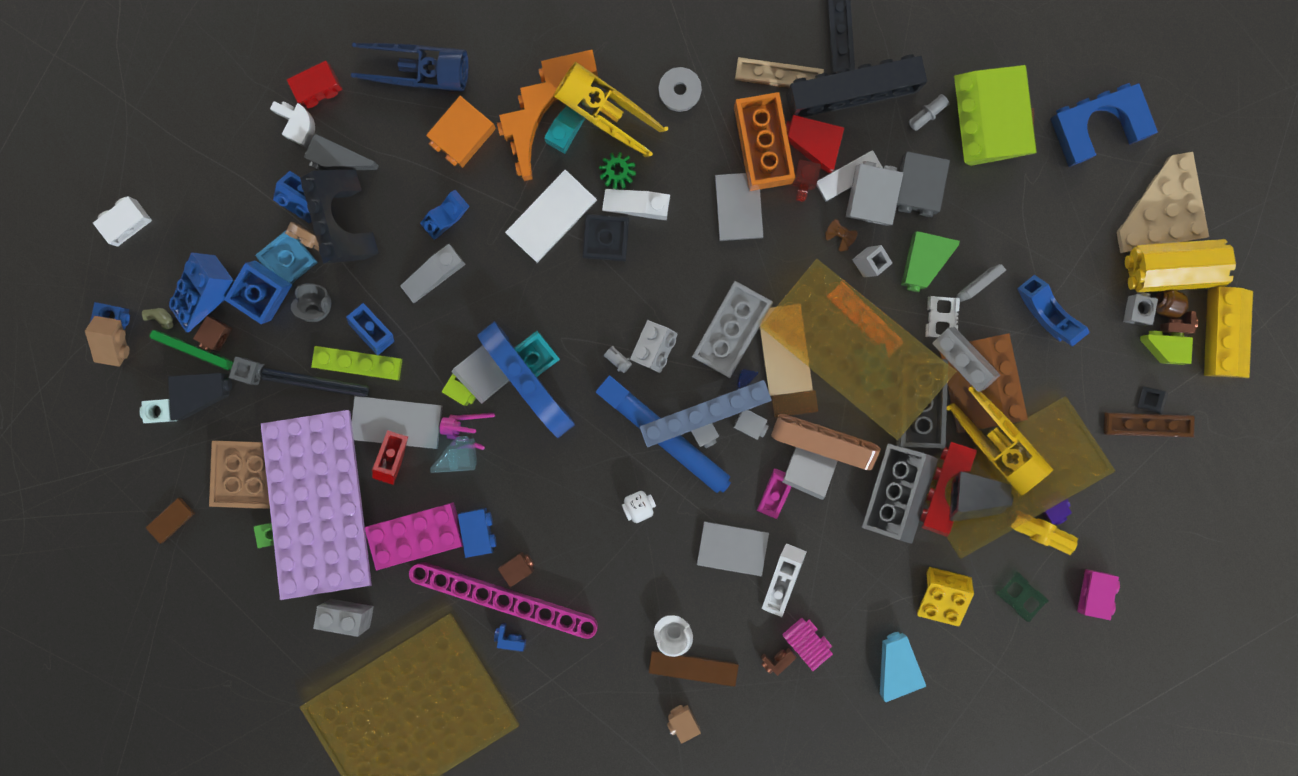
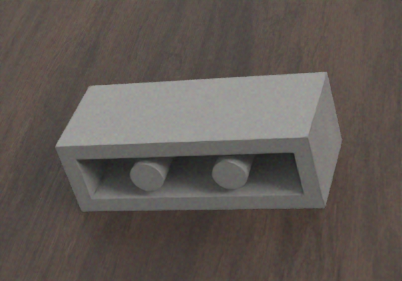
(966, 359)

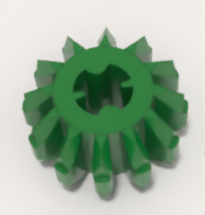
(612, 164)

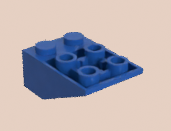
(199, 289)

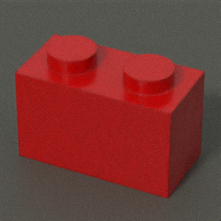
(314, 85)

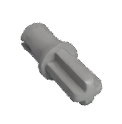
(928, 112)

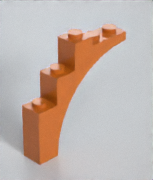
(536, 100)

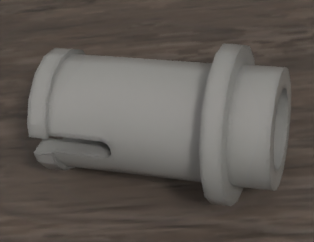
(618, 359)

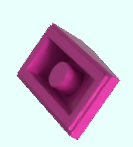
(774, 495)

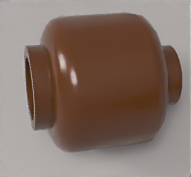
(1171, 304)

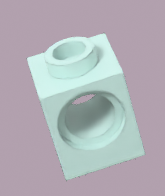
(147, 411)

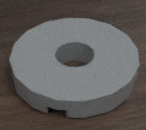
(684, 77)

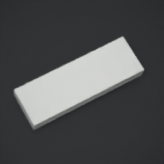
(843, 178)

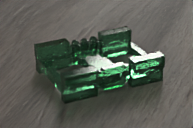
(1027, 592)

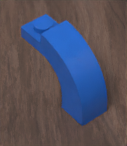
(1049, 313)

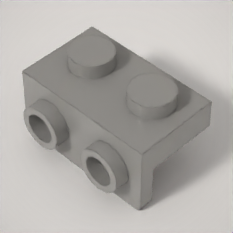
(654, 346)

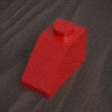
(389, 457)

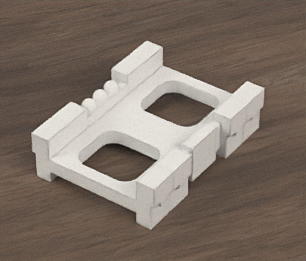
(935, 316)

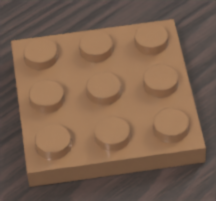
(238, 475)

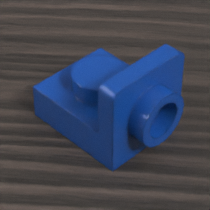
(512, 642)

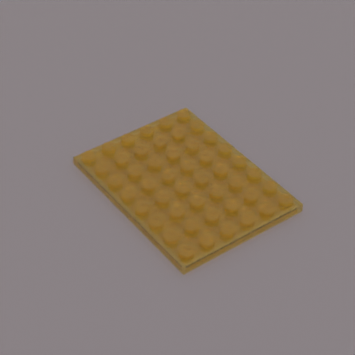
(412, 708)

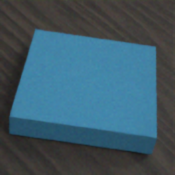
(286, 257)

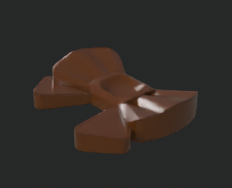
(848, 236)

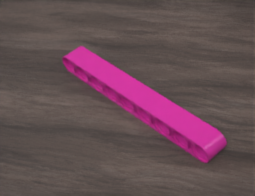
(493, 599)

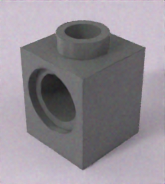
(246, 370)

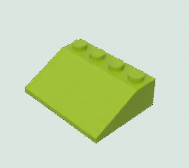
(995, 114)

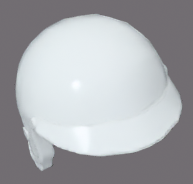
(673, 635)

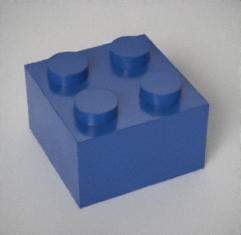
(258, 292)

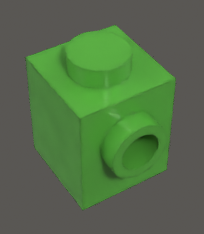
(264, 535)

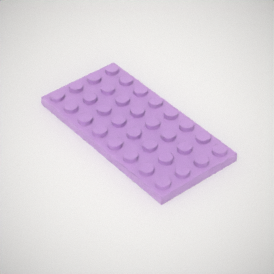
(315, 505)

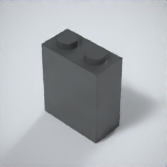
(922, 184)

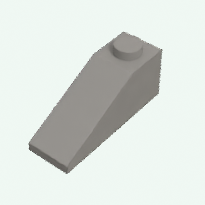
(432, 273)

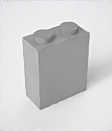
(874, 193)
(343, 617)

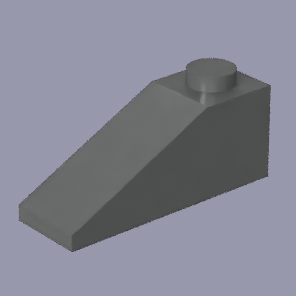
(331, 156)

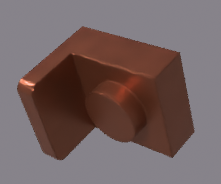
(1186, 325)
(782, 660)

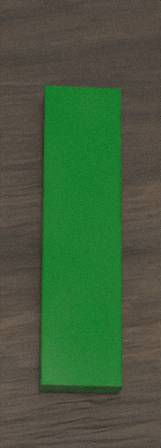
(191, 349)

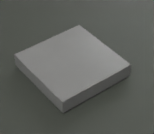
(980, 282)
(480, 374)
(810, 472)

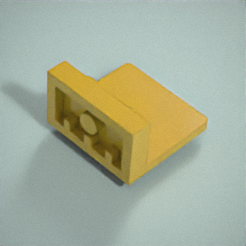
(946, 596)

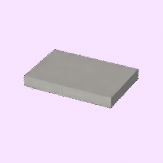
(737, 208)
(732, 548)

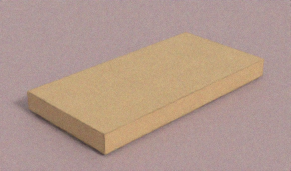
(783, 369)

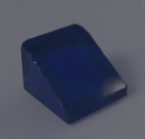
(745, 378)

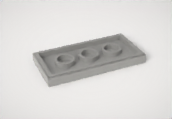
(732, 329)
(416, 420)

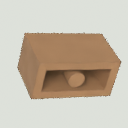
(107, 341)

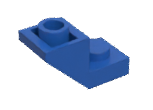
(445, 215)

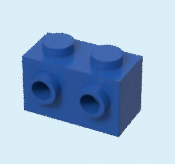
(291, 196)

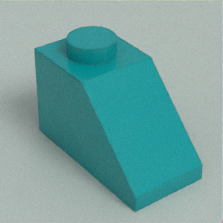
(564, 129)

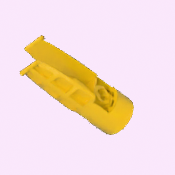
(577, 88)
(1026, 471)

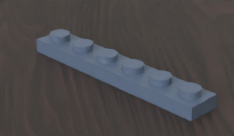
(705, 413)

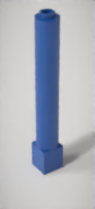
(677, 447)

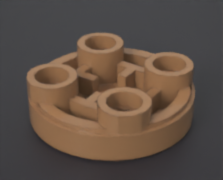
(306, 235)

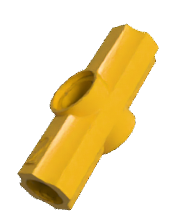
(1048, 535)

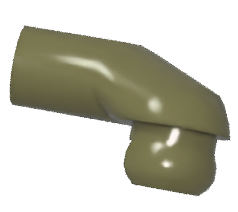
(160, 316)

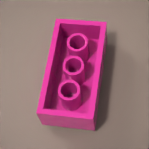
(414, 536)

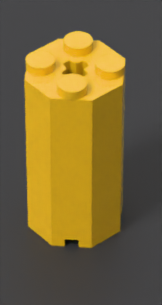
(1180, 265)

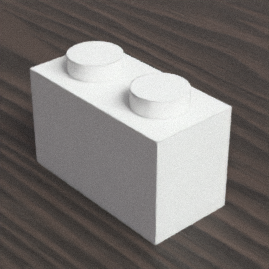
(122, 221)

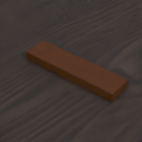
(1149, 425)
(694, 668)

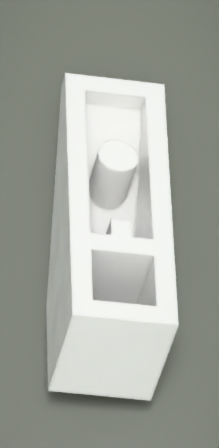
(637, 203)
(784, 579)

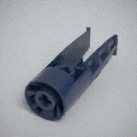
(450, 67)

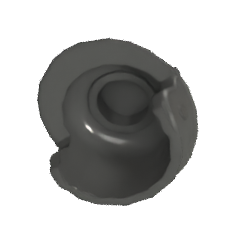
(311, 302)

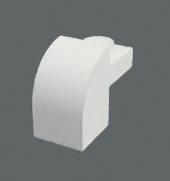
(300, 124)

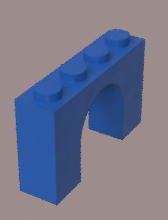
(1126, 104)

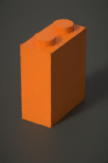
(460, 132)

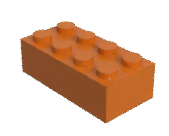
(764, 141)

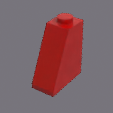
(815, 140)

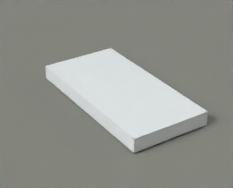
(551, 216)

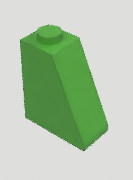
(925, 259)

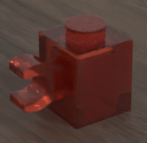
(805, 178)

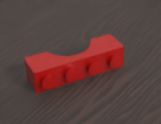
(956, 459)

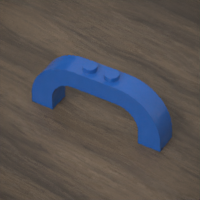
(524, 380)

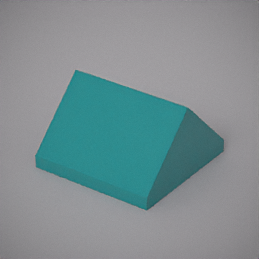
(537, 353)

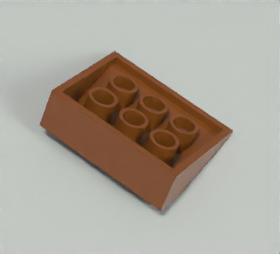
(1003, 392)

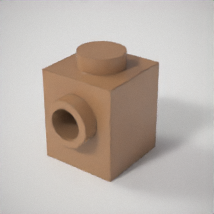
(683, 723)

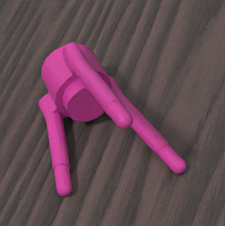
(451, 426)

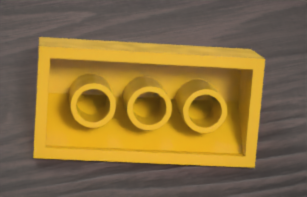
(1228, 332)

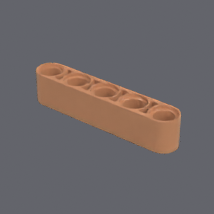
(825, 442)

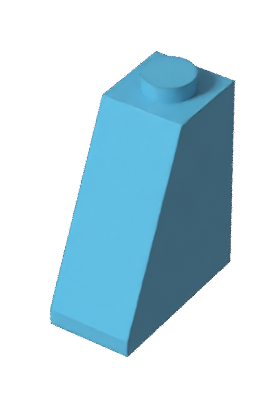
(898, 668)

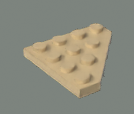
(1168, 209)

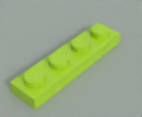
(356, 363)

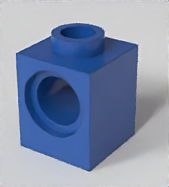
(104, 310)

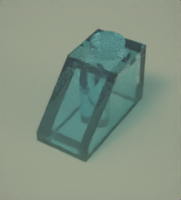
(458, 456)

